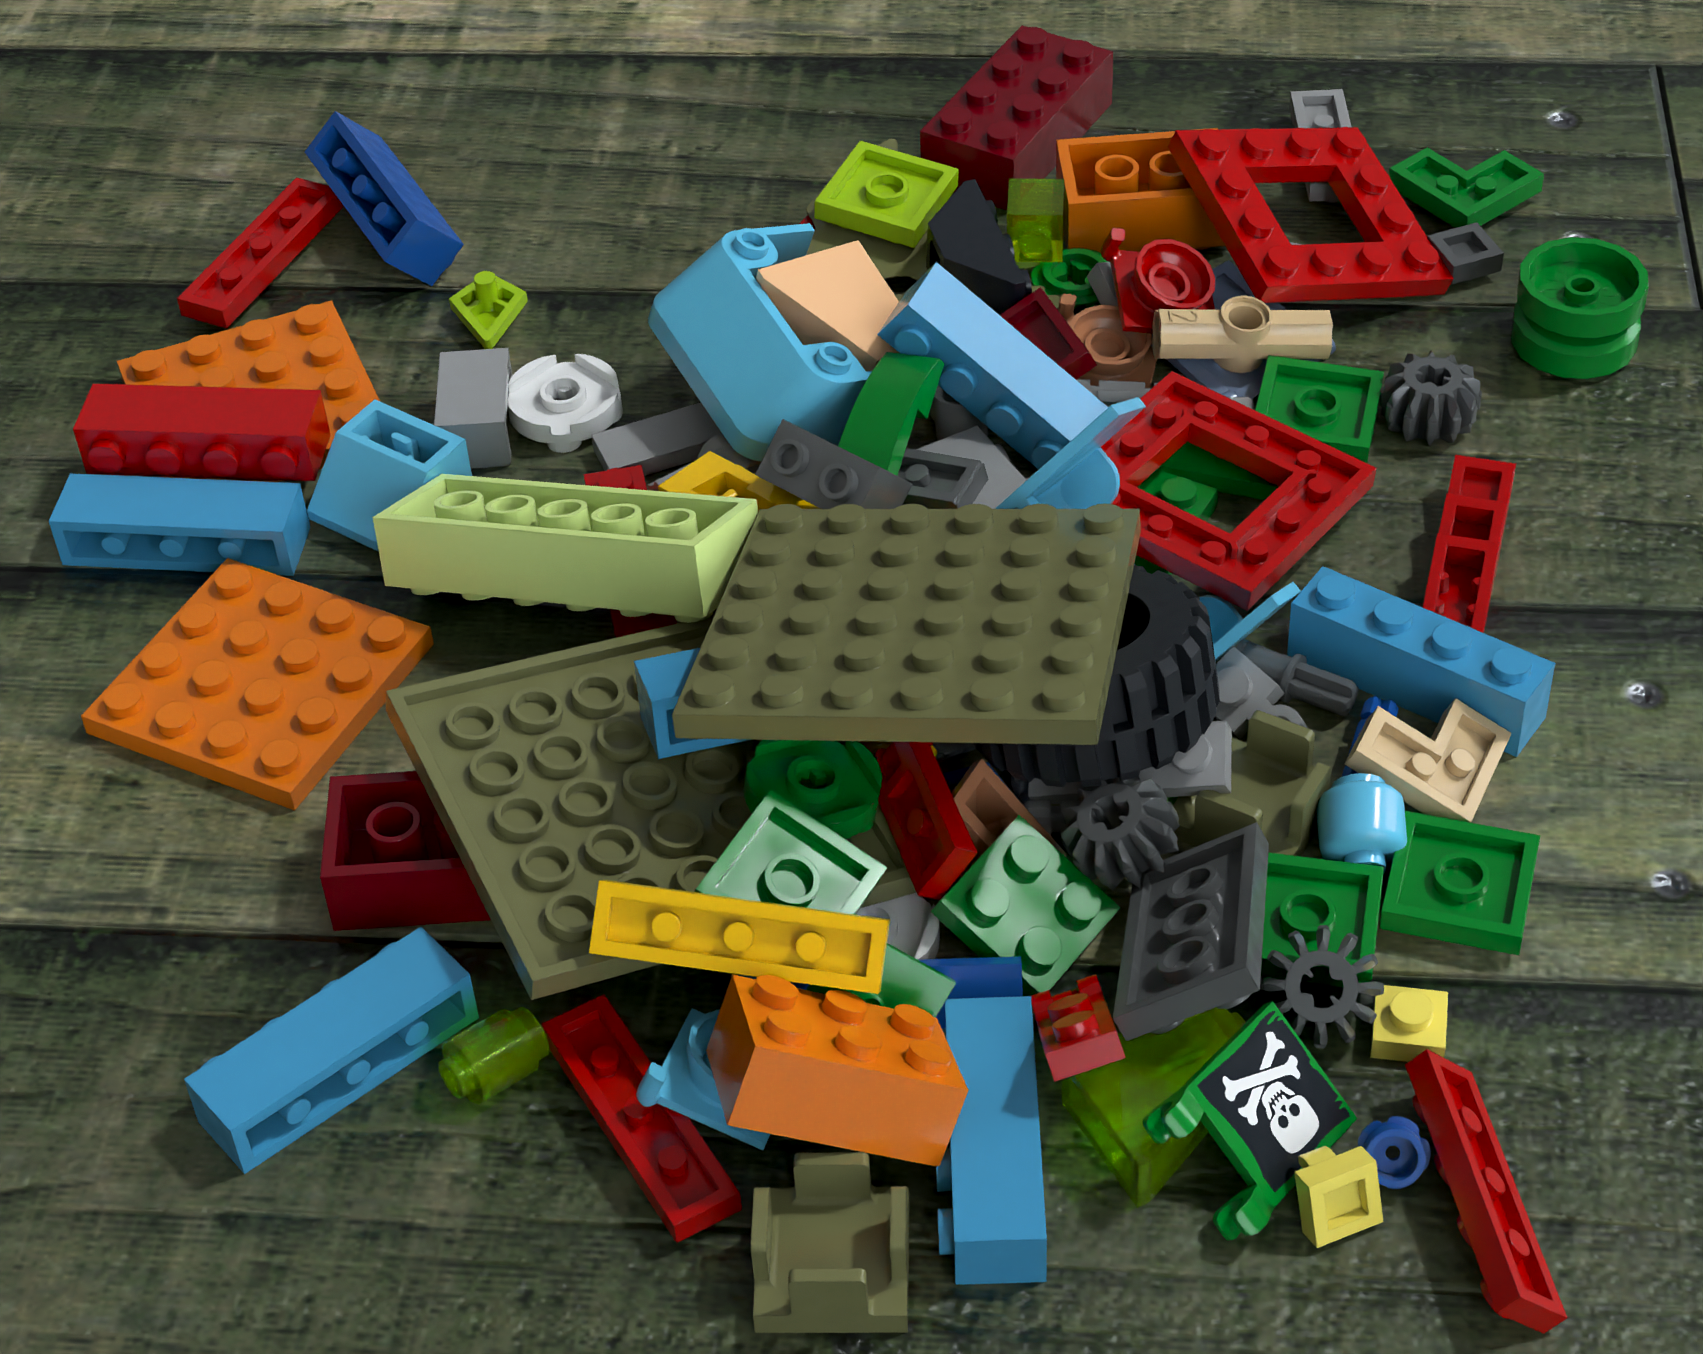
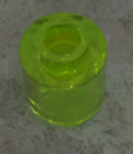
(493, 1055)

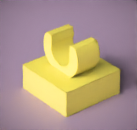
(1337, 1194)

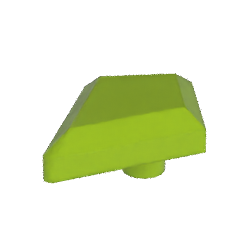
(488, 307)

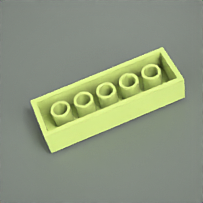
(565, 544)

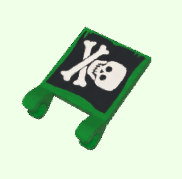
(1263, 1108)

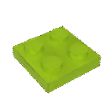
(886, 194)

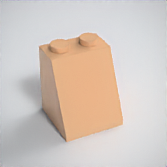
(833, 299)

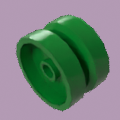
(1579, 307)

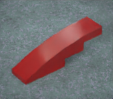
(1470, 540)

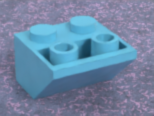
(378, 462)

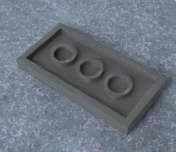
(1194, 934)

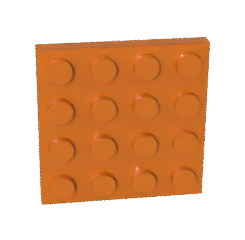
(281, 352)
(259, 682)

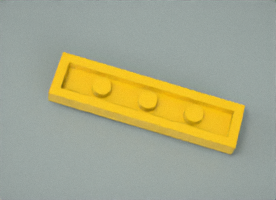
(739, 936)

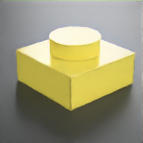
(1409, 1023)

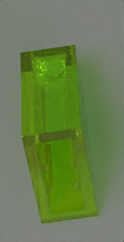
(1117, 1096)

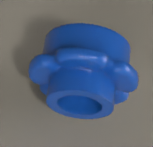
(1413, 1155)

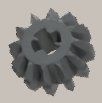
(1430, 398)
(1120, 830)
(1339, 969)

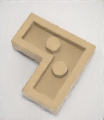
(1436, 774)

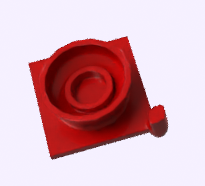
(1156, 278)

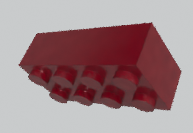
(1017, 108)
(391, 857)

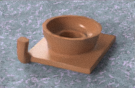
(1116, 352)

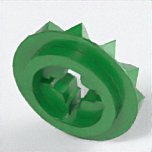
(1077, 265)

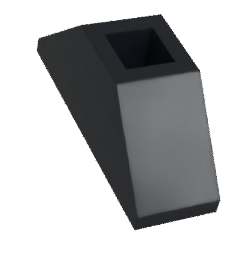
(973, 249)

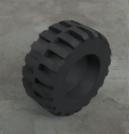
(1157, 696)

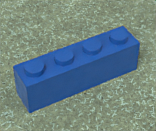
(383, 199)

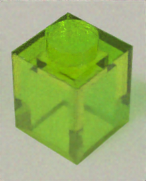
(1036, 219)

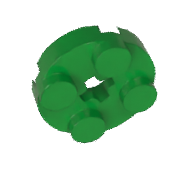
(846, 770)

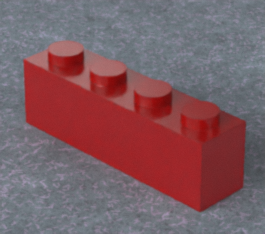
(202, 432)

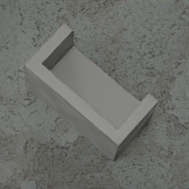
(474, 402)

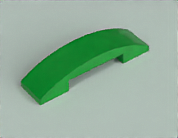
(887, 407)

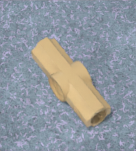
(1241, 334)

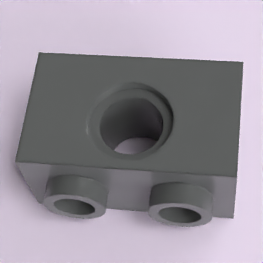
(828, 473)

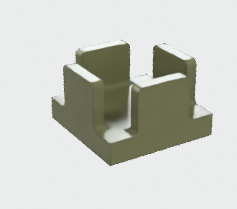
(1269, 786)
(830, 1250)

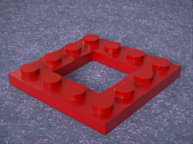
(1223, 175)
(1239, 566)

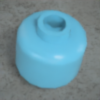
(1361, 821)

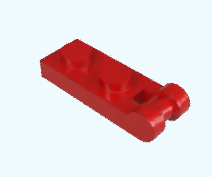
(923, 817)
(1076, 1029)

